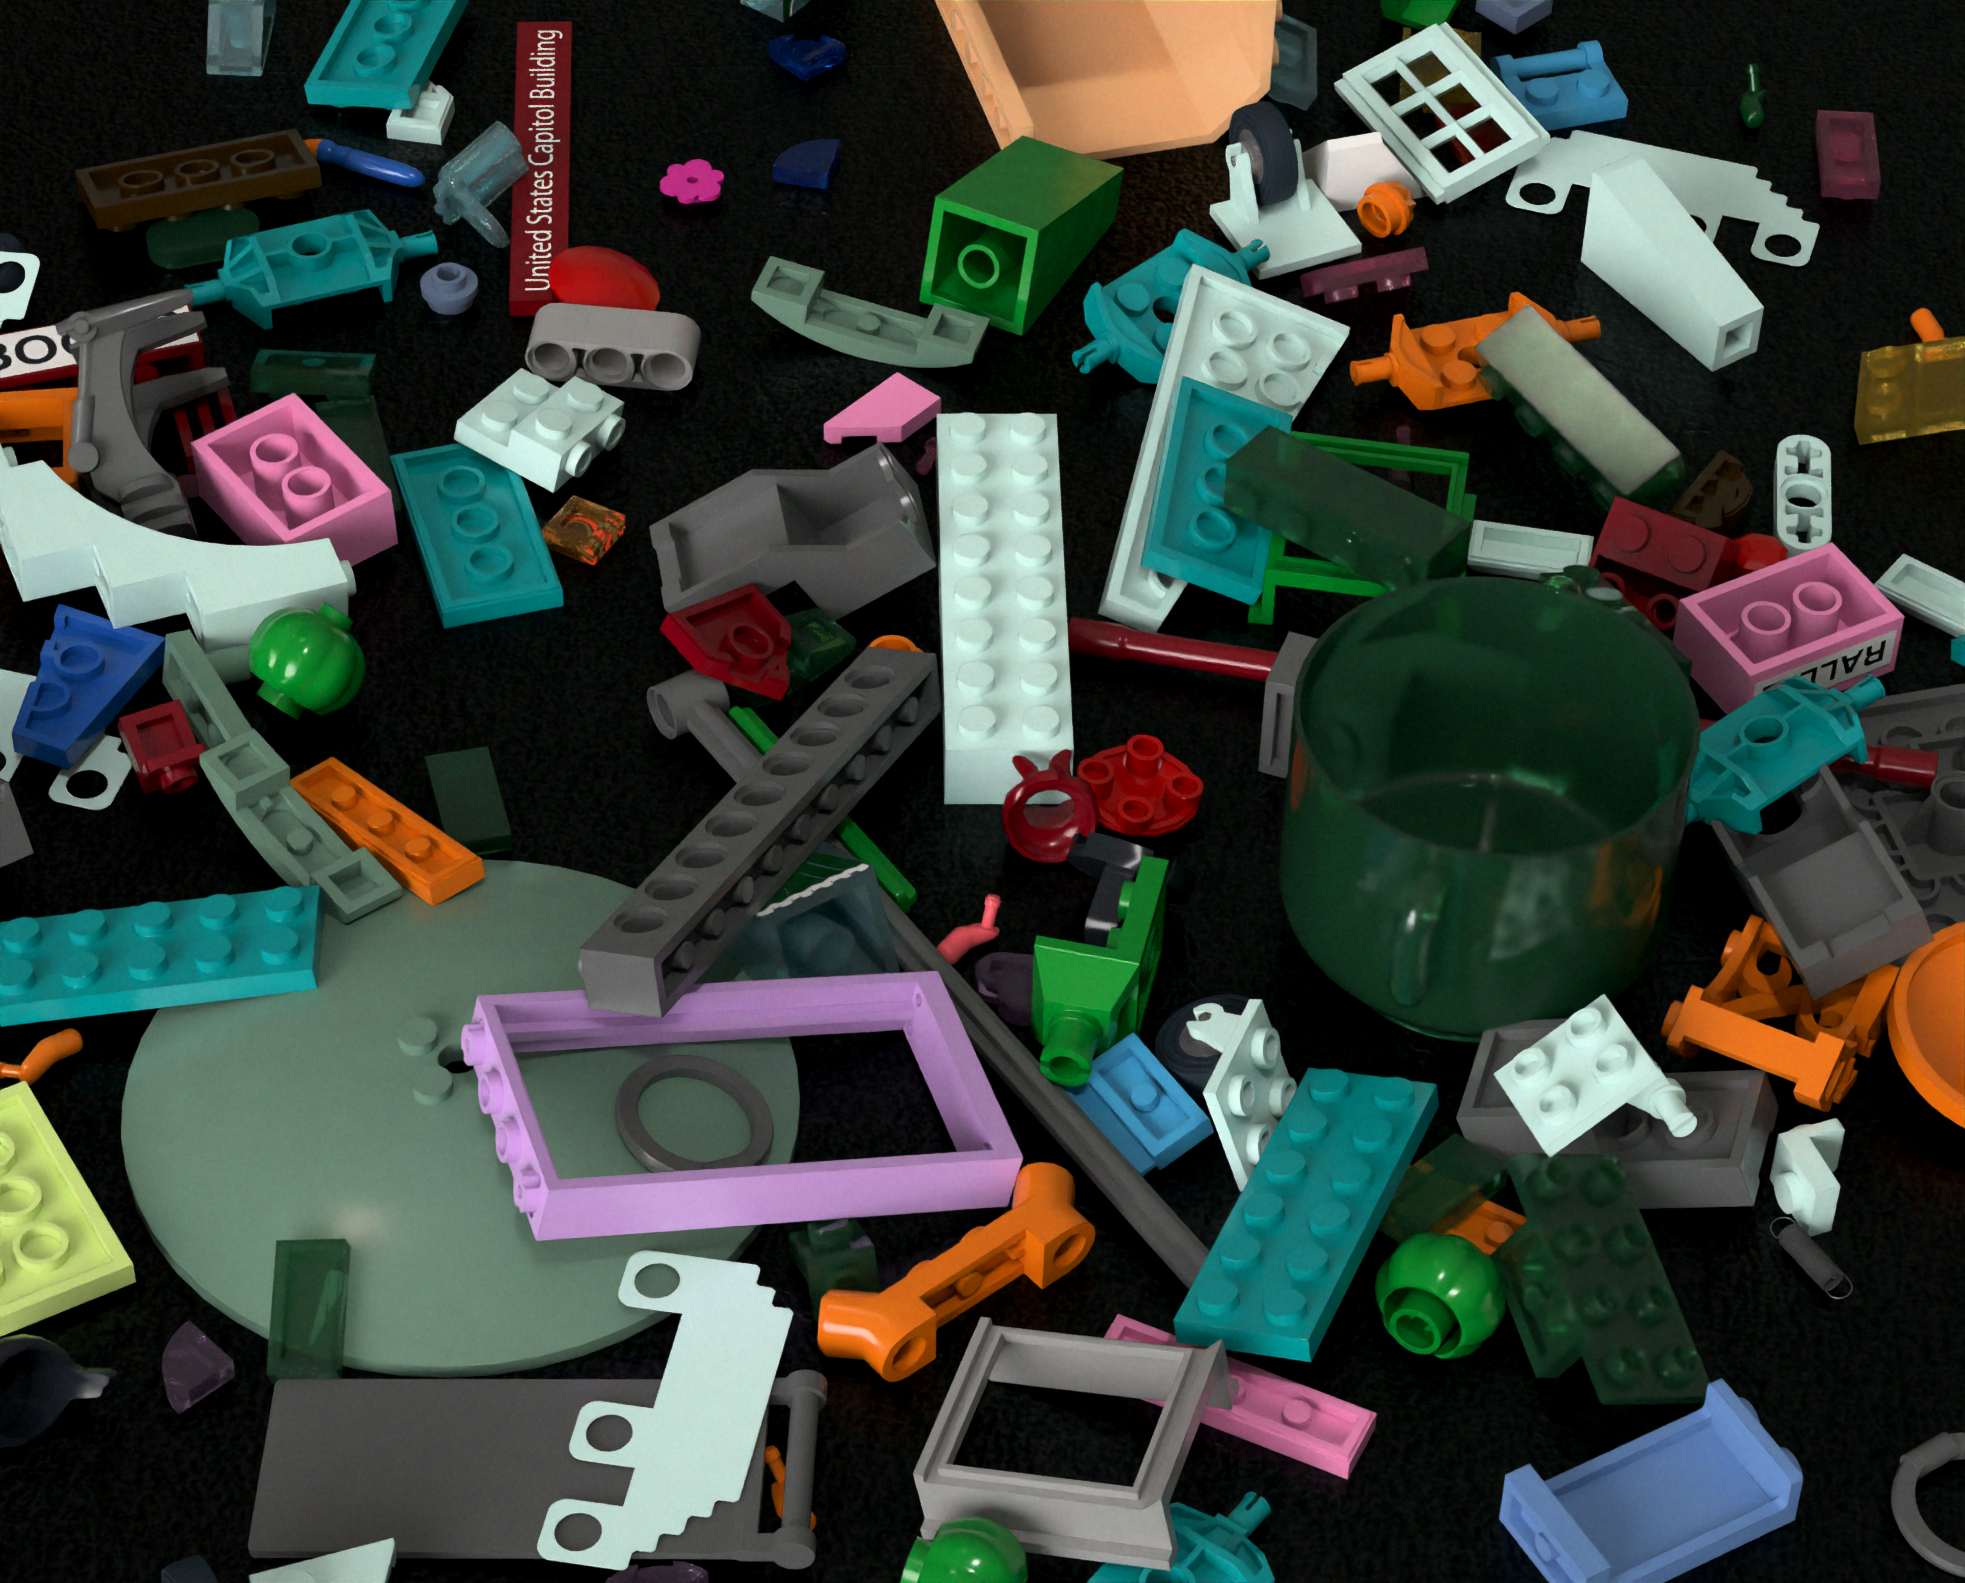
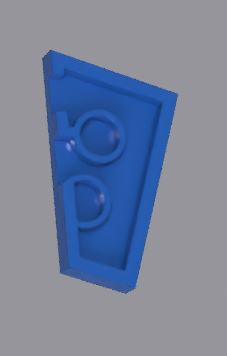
(82, 684)

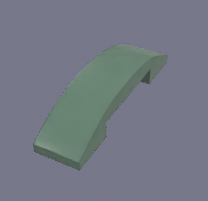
(865, 329)
(289, 833)

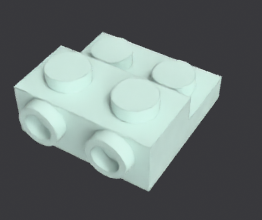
(543, 428)

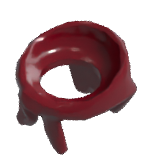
(1047, 832)

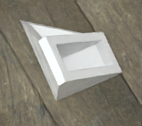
(1351, 165)

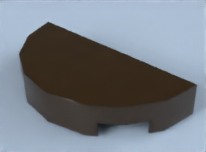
(1717, 497)

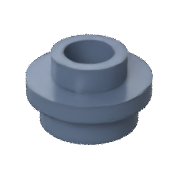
(449, 288)

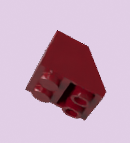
(1660, 560)

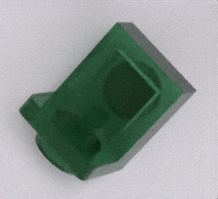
(834, 1257)

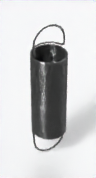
(1811, 1257)

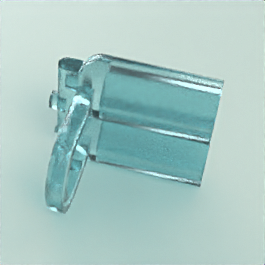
(478, 178)

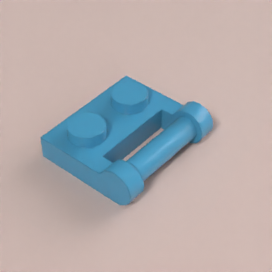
(1568, 98)

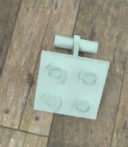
(1585, 1075)

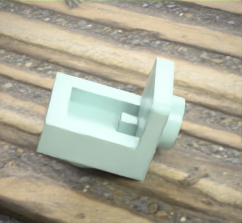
(1805, 1176)

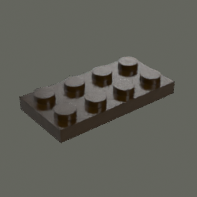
(198, 179)

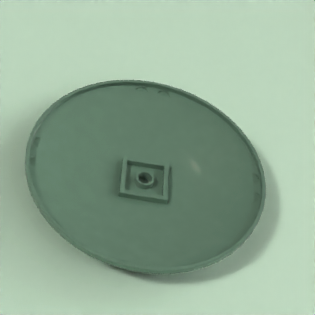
(345, 1125)

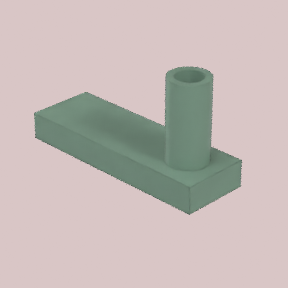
(201, 684)

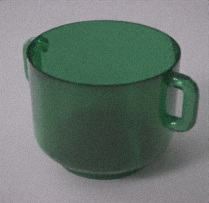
(1485, 802)

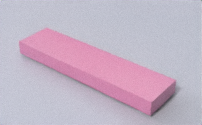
(1276, 1410)

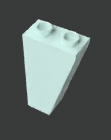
(1667, 265)

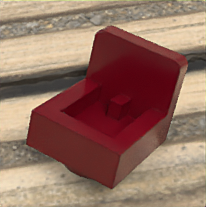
(162, 748)

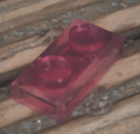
(1847, 155)
(1388, 271)

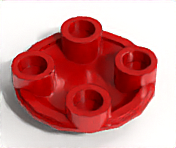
(602, 279)
(1142, 788)

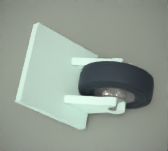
(1275, 199)
(1233, 1060)

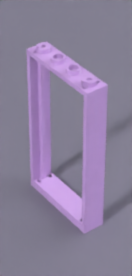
(915, 1002)

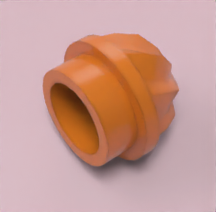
(1386, 208)

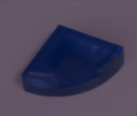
(806, 57)
(808, 163)

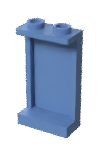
(1657, 1499)

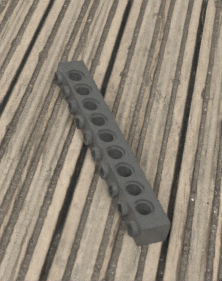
(759, 834)

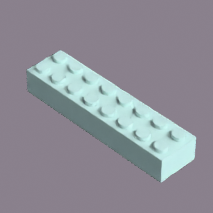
(1001, 603)

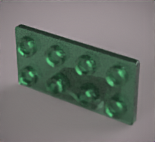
(1593, 1284)

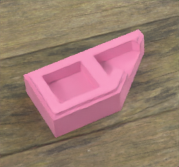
(888, 411)

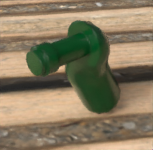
(1752, 100)

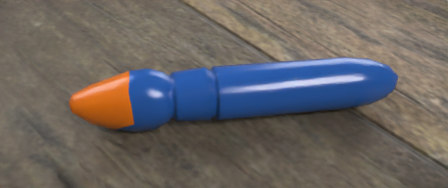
(365, 163)

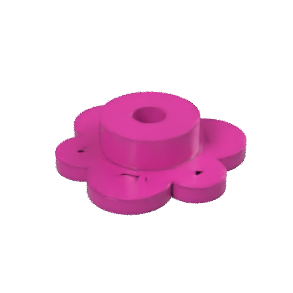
(692, 182)

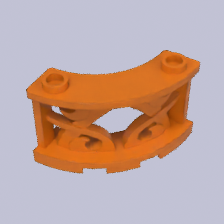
(1816, 1058)

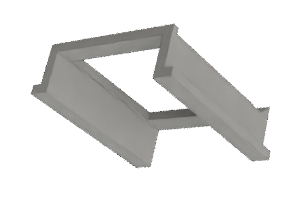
(1067, 1514)

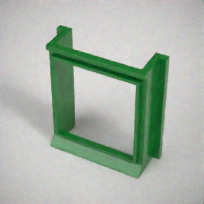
(1328, 575)

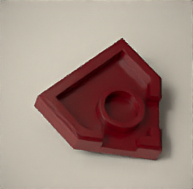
(735, 640)

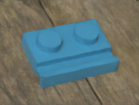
(1140, 1106)

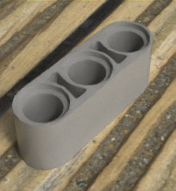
(613, 346)

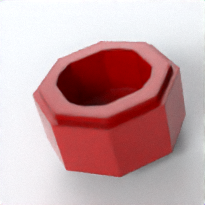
(1757, 553)

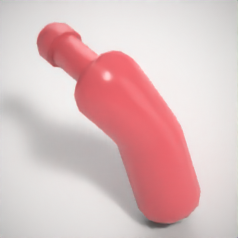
(970, 936)

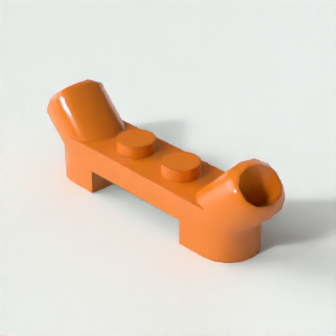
(899, 1325)

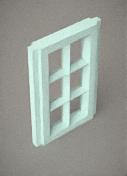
(1467, 70)

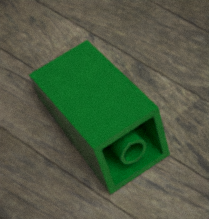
(1017, 231)

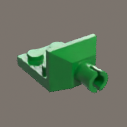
(1096, 994)

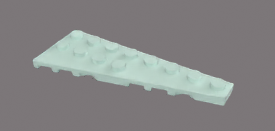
(1234, 343)

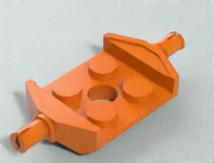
(1437, 360)

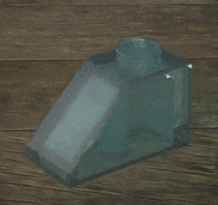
(239, 36)

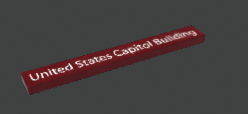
(544, 133)

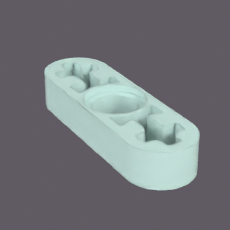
(1811, 486)

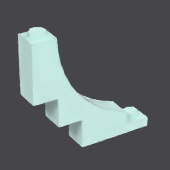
(69, 543)

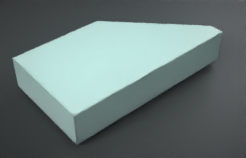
(427, 119)

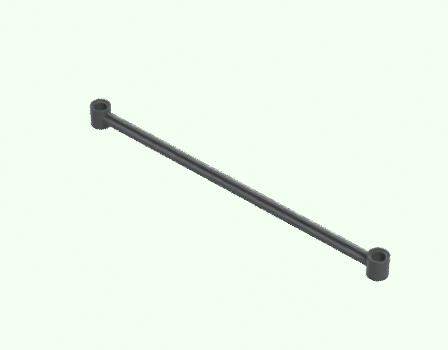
(701, 707)

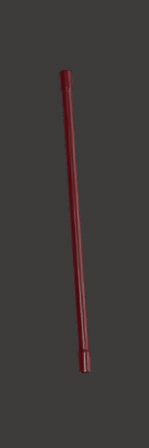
(1119, 643)

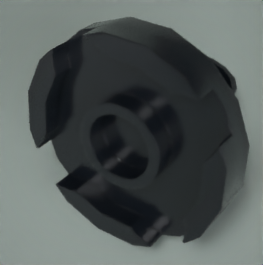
(1112, 863)

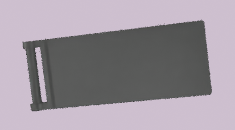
(483, 1460)

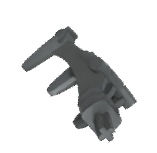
(117, 419)

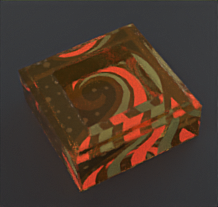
(583, 530)

